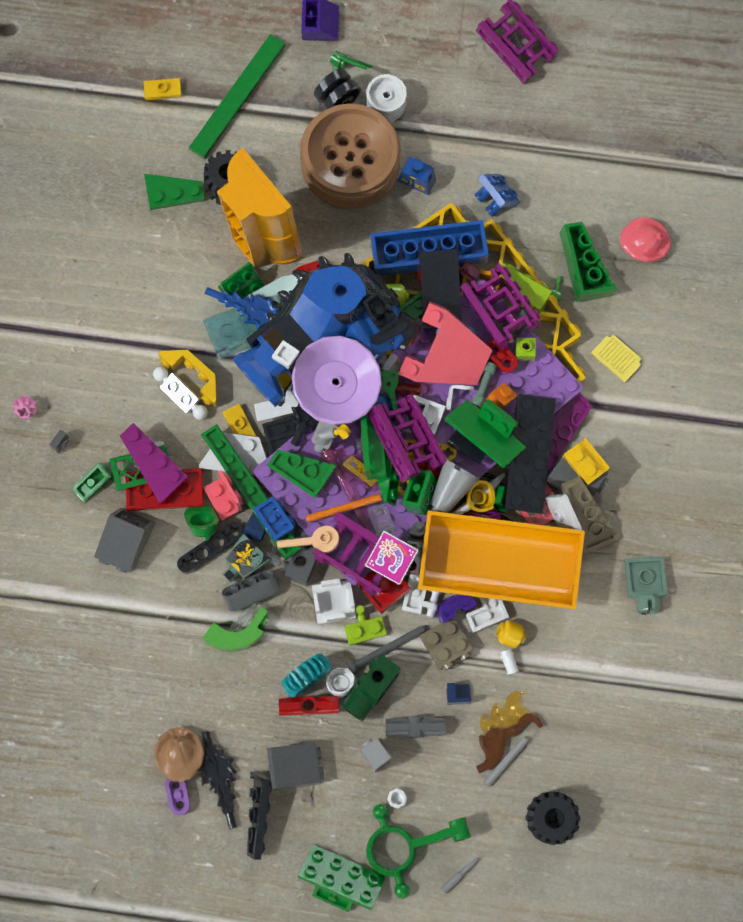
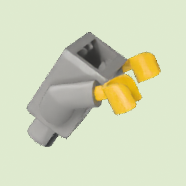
(326, 434)

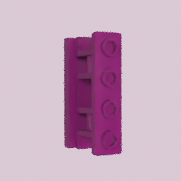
(507, 51)
(488, 313)
(395, 444)

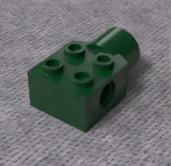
(369, 693)

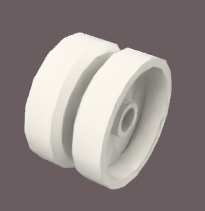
(387, 96)

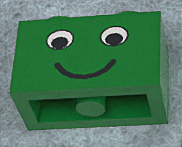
(419, 492)

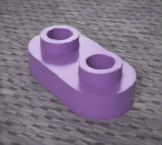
(177, 795)

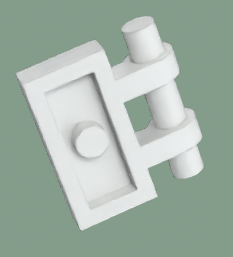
(415, 598)

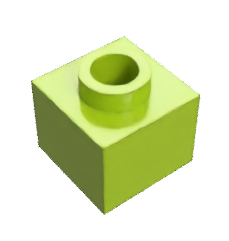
(525, 354)

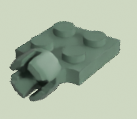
(646, 582)

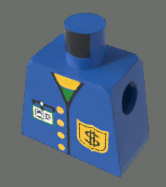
(416, 175)

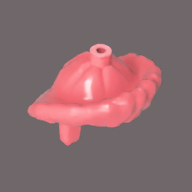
(645, 240)

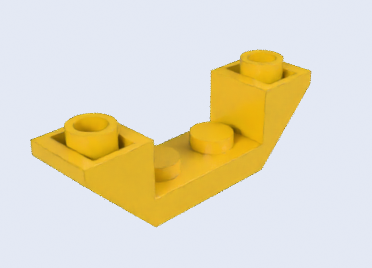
(176, 357)

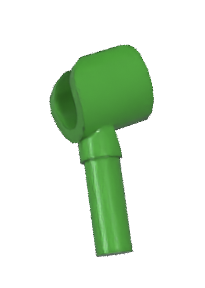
(555, 292)

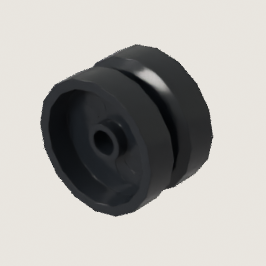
(337, 89)

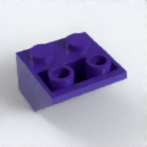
(320, 20)

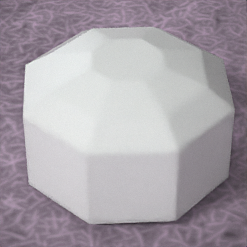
(397, 798)

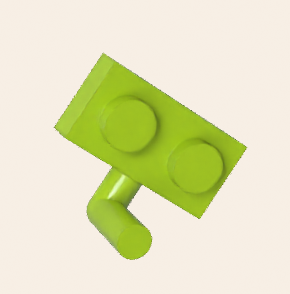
(365, 629)

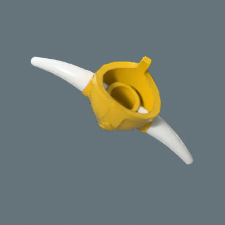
(480, 496)

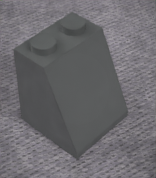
(564, 472)
(123, 540)
(295, 766)

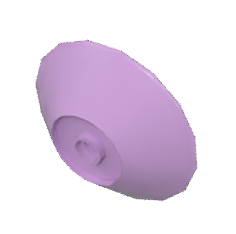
(340, 360)

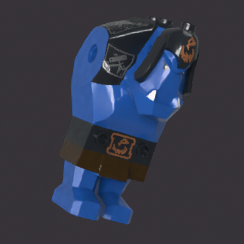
(320, 306)

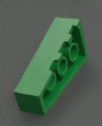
(584, 265)

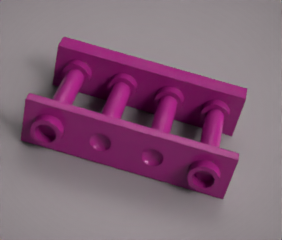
(359, 534)

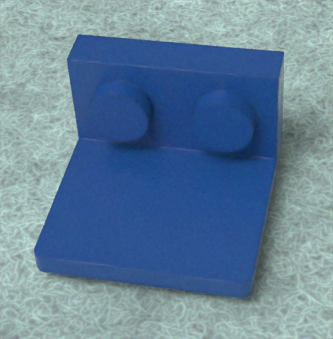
(274, 518)

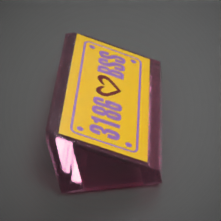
(355, 468)

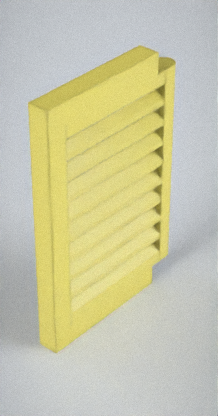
(617, 357)

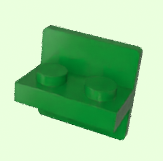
(242, 281)

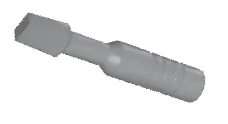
(457, 877)

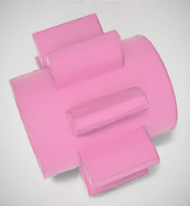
(24, 406)

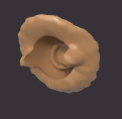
(179, 754)

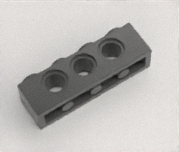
(296, 573)

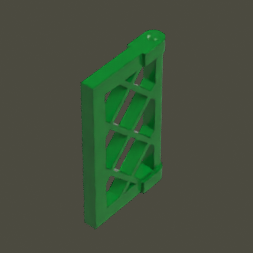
(134, 483)

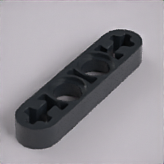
(208, 545)

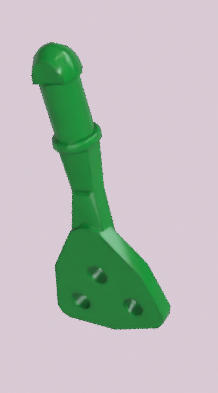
(390, 390)

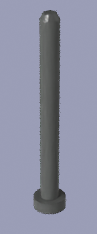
(385, 649)

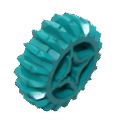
(306, 675)

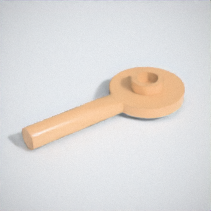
(323, 539)

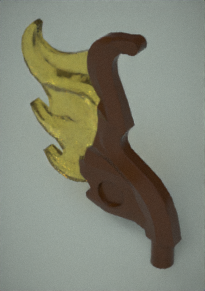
(502, 724)

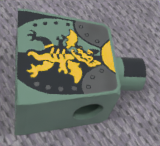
(245, 560)

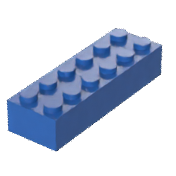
(399, 250)

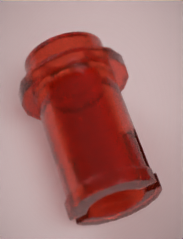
(407, 389)

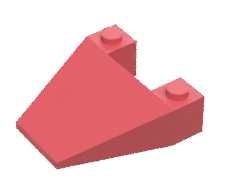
(454, 356)

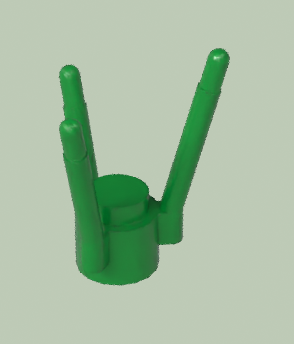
(340, 60)

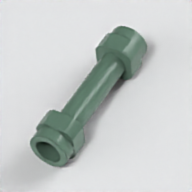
(489, 370)

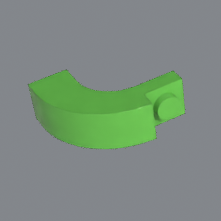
(240, 640)

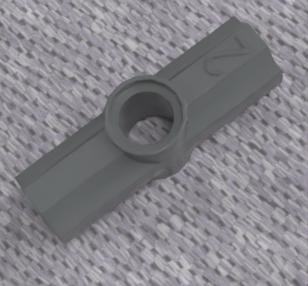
(415, 727)

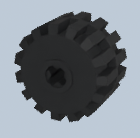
(216, 173)
(566, 815)

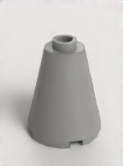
(451, 487)

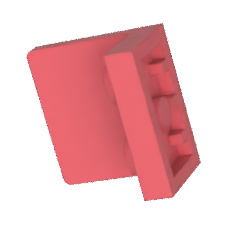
(223, 498)

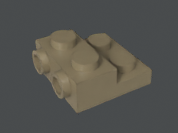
(446, 644)

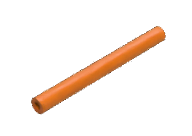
(344, 507)

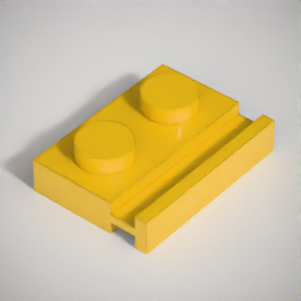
(586, 462)

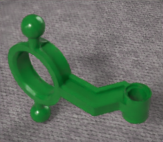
(457, 829)

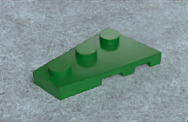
(172, 191)
(302, 471)

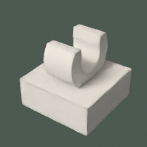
(285, 354)
(390, 363)

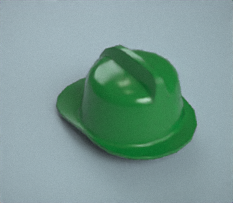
(201, 521)

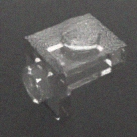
(381, 519)

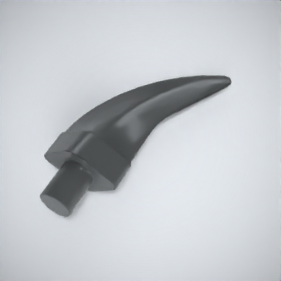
(417, 530)

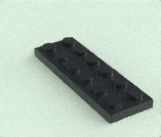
(529, 470)

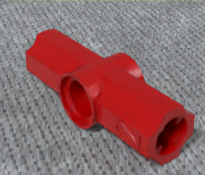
(322, 705)

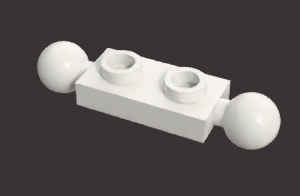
(180, 393)

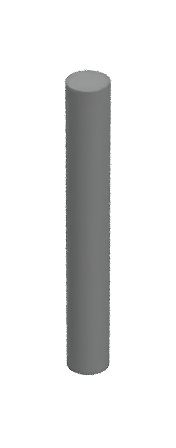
(506, 761)

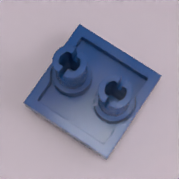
(496, 187)

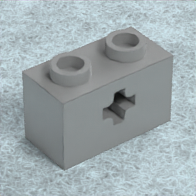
(375, 754)

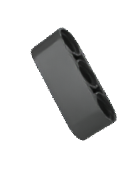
(250, 590)

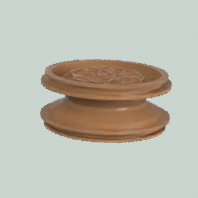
(355, 126)

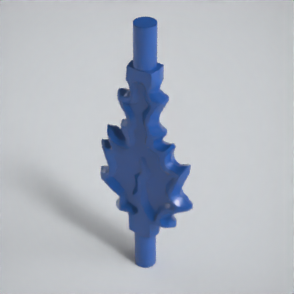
(254, 309)

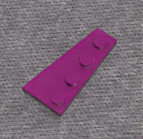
(565, 425)
(153, 463)

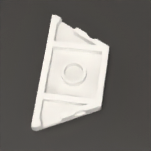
(248, 449)

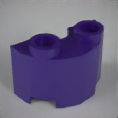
(450, 604)

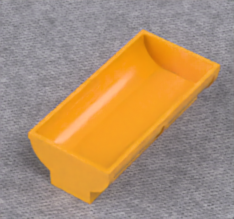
(258, 214)
(501, 560)

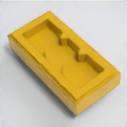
(162, 89)
(238, 421)

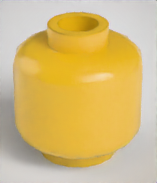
(511, 634)

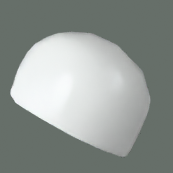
(340, 682)

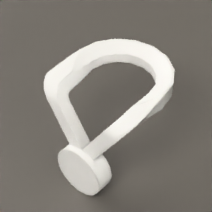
(449, 399)

